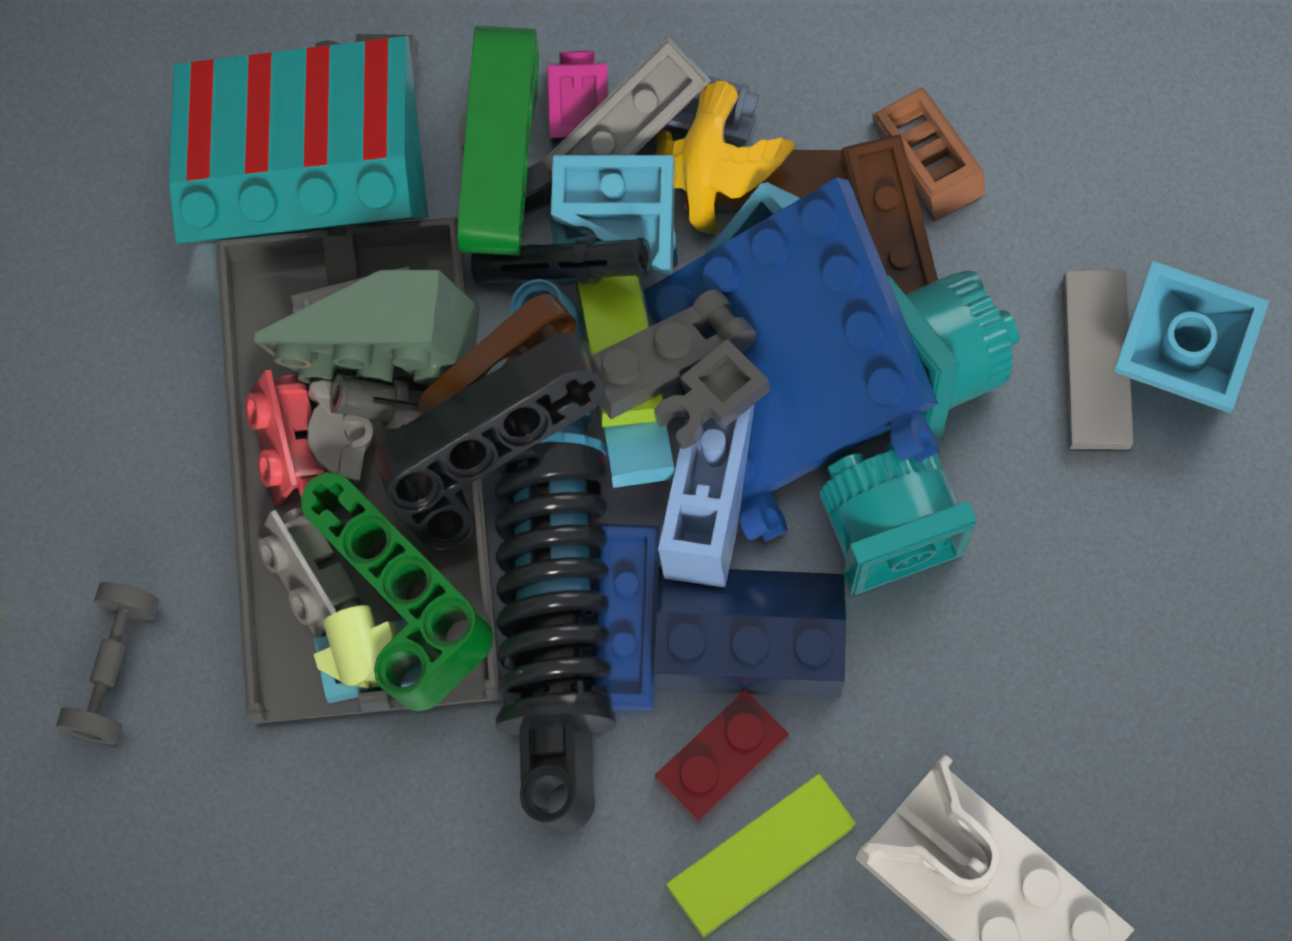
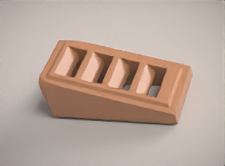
(951, 182)

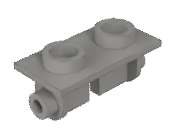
(291, 549)

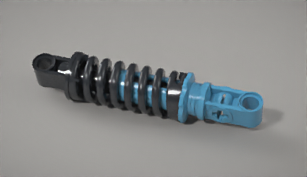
(547, 583)

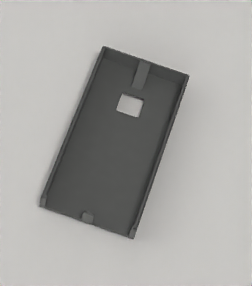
(256, 291)

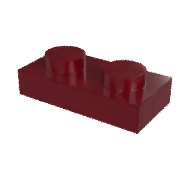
(721, 756)

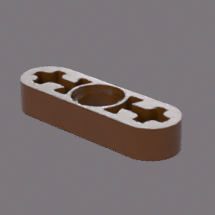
(523, 330)

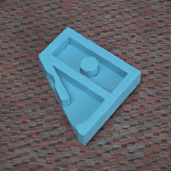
(618, 199)

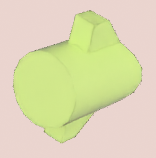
(354, 646)

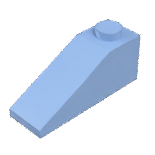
(706, 504)

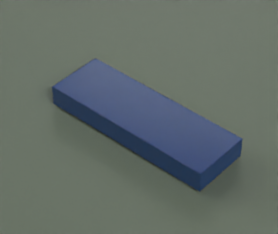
(631, 617)

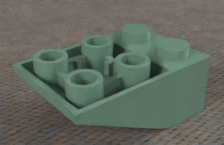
(378, 330)

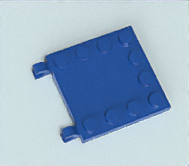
(824, 340)

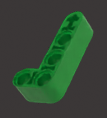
(497, 140)
(392, 575)

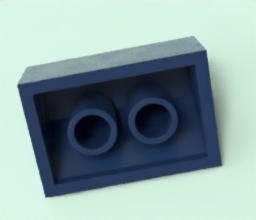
(754, 635)

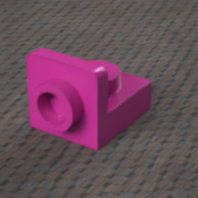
(574, 90)

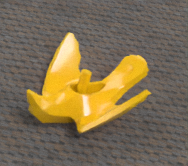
(711, 165)

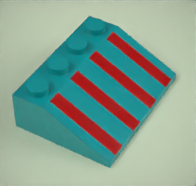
(295, 141)

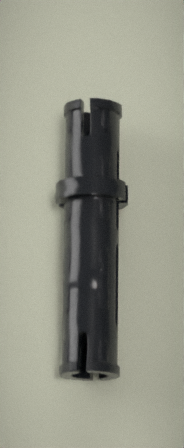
(583, 260)

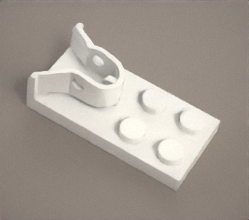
(979, 872)

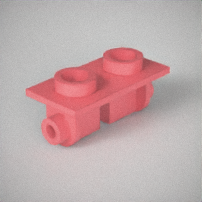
(276, 412)

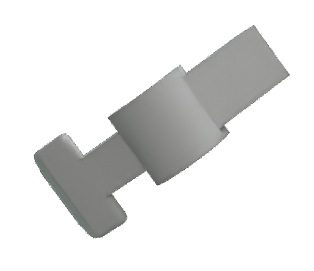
(336, 439)

